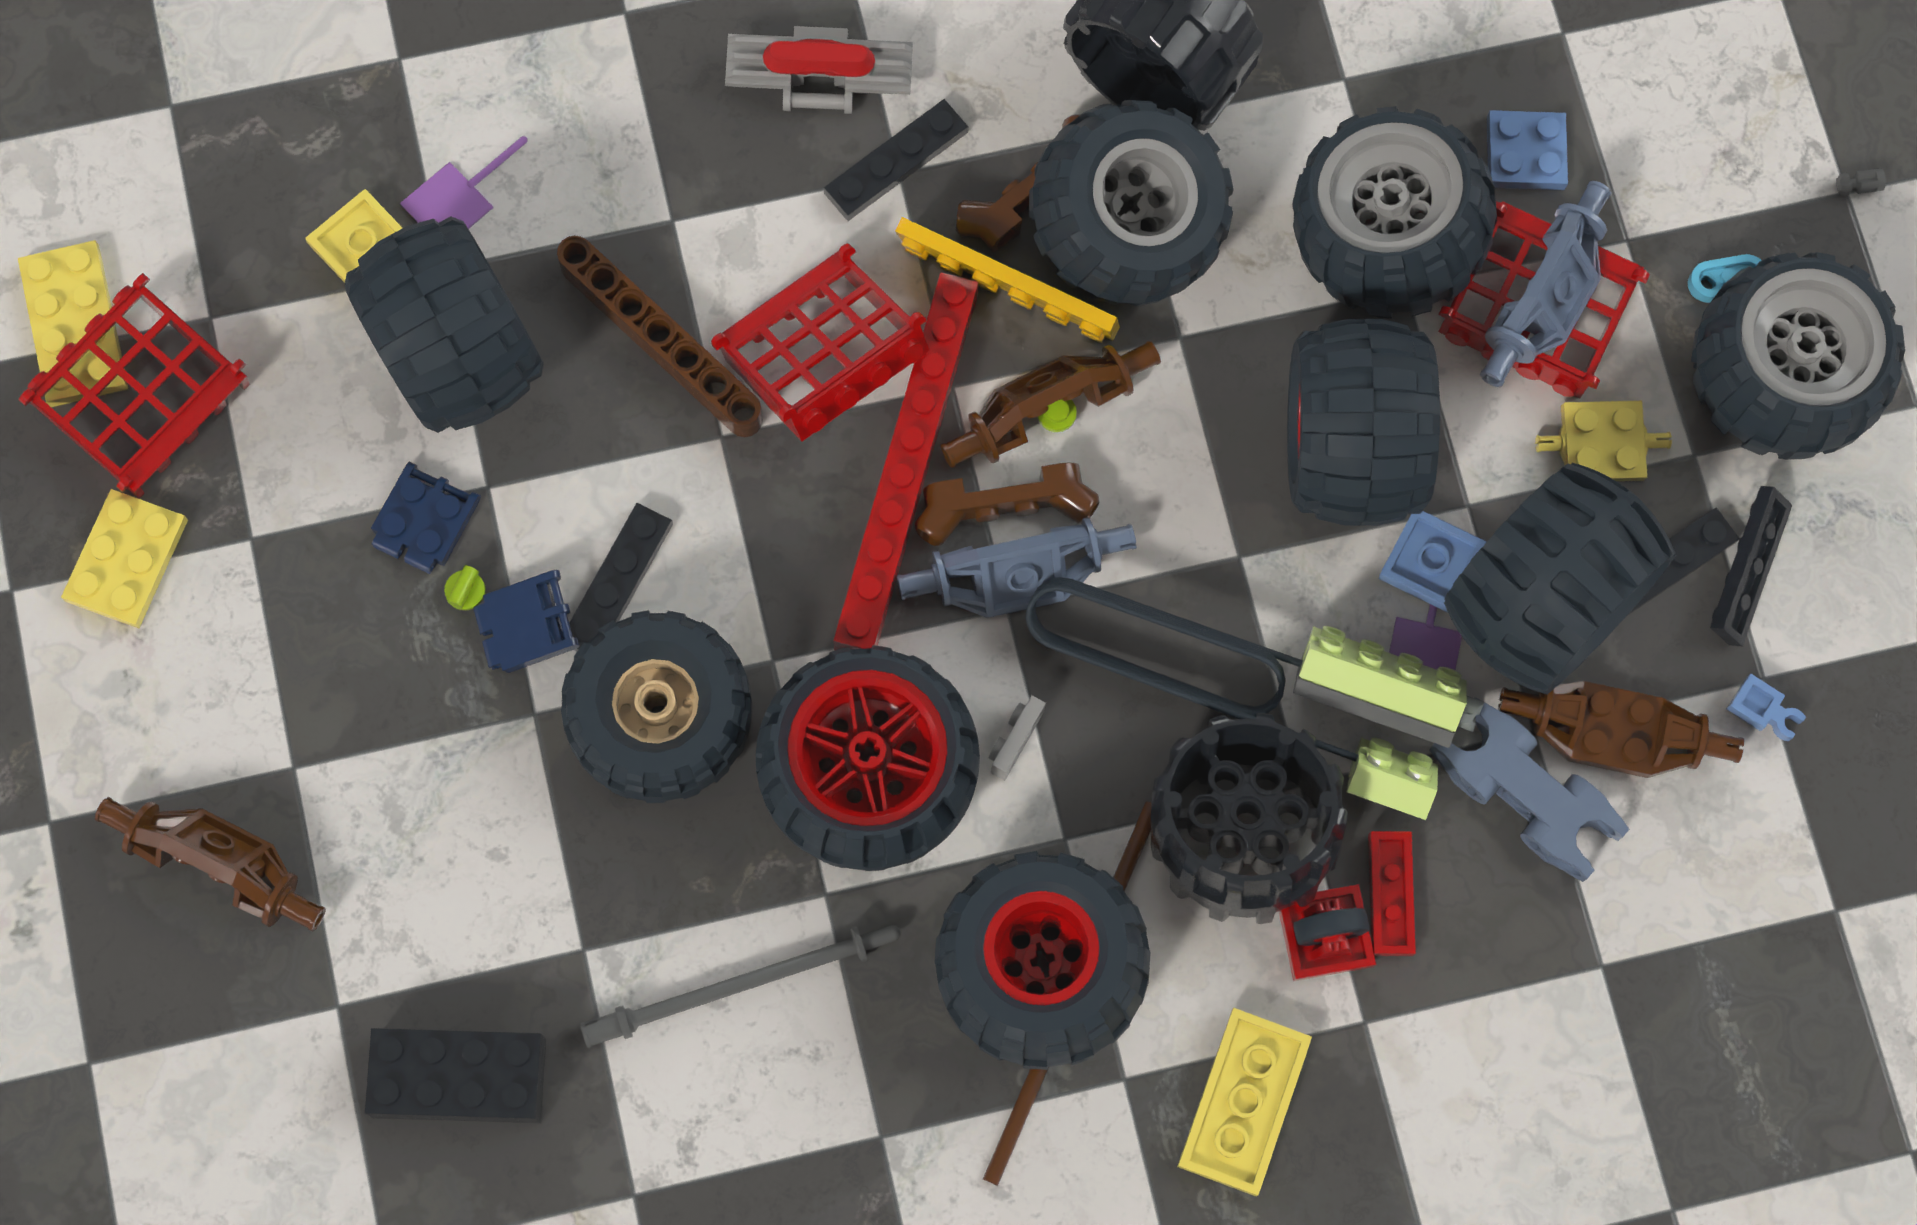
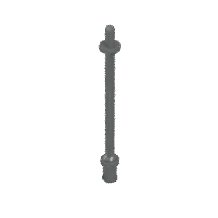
(626, 1021)

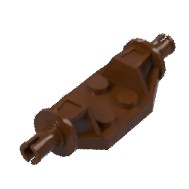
(1033, 392)
(1620, 728)
(218, 849)

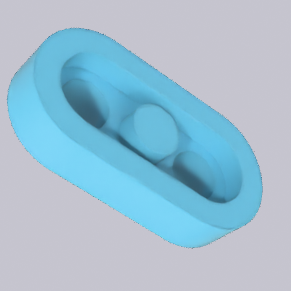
(1717, 273)

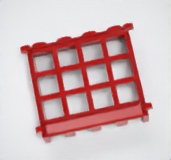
(857, 377)
(1562, 377)
(180, 425)

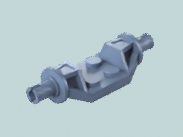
(1556, 291)
(1011, 571)

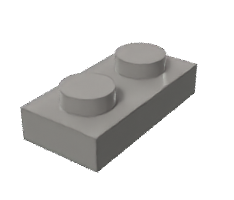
(1024, 722)

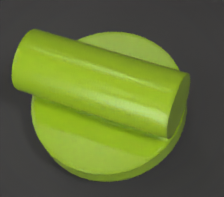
(465, 589)

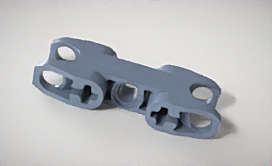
(1551, 808)

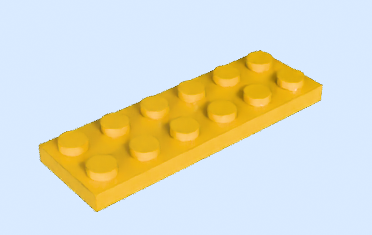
(994, 275)

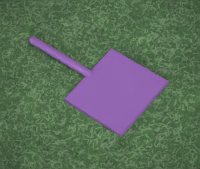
(453, 195)
(1430, 643)

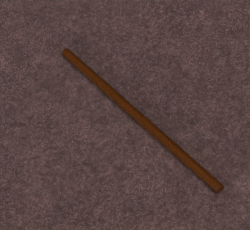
(1036, 1076)

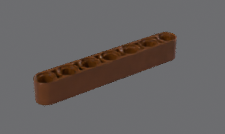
(653, 319)

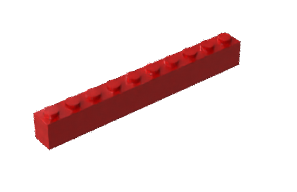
(906, 465)

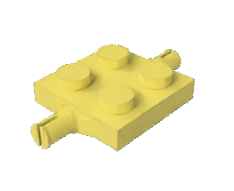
(1605, 438)

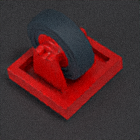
(1328, 934)

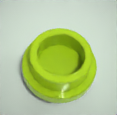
(1059, 416)

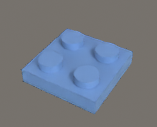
(1527, 149)
(1429, 558)

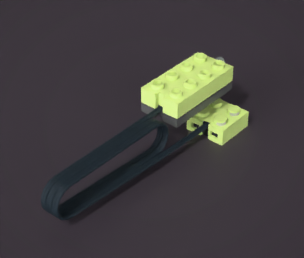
(1332, 672)

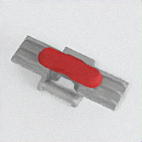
(819, 52)

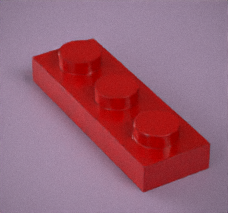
(1391, 893)

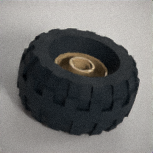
(647, 665)

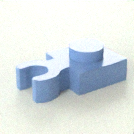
(1760, 705)

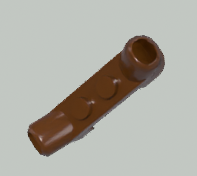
(1000, 220)
(1058, 488)

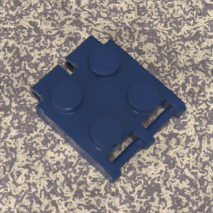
(422, 519)
(525, 623)

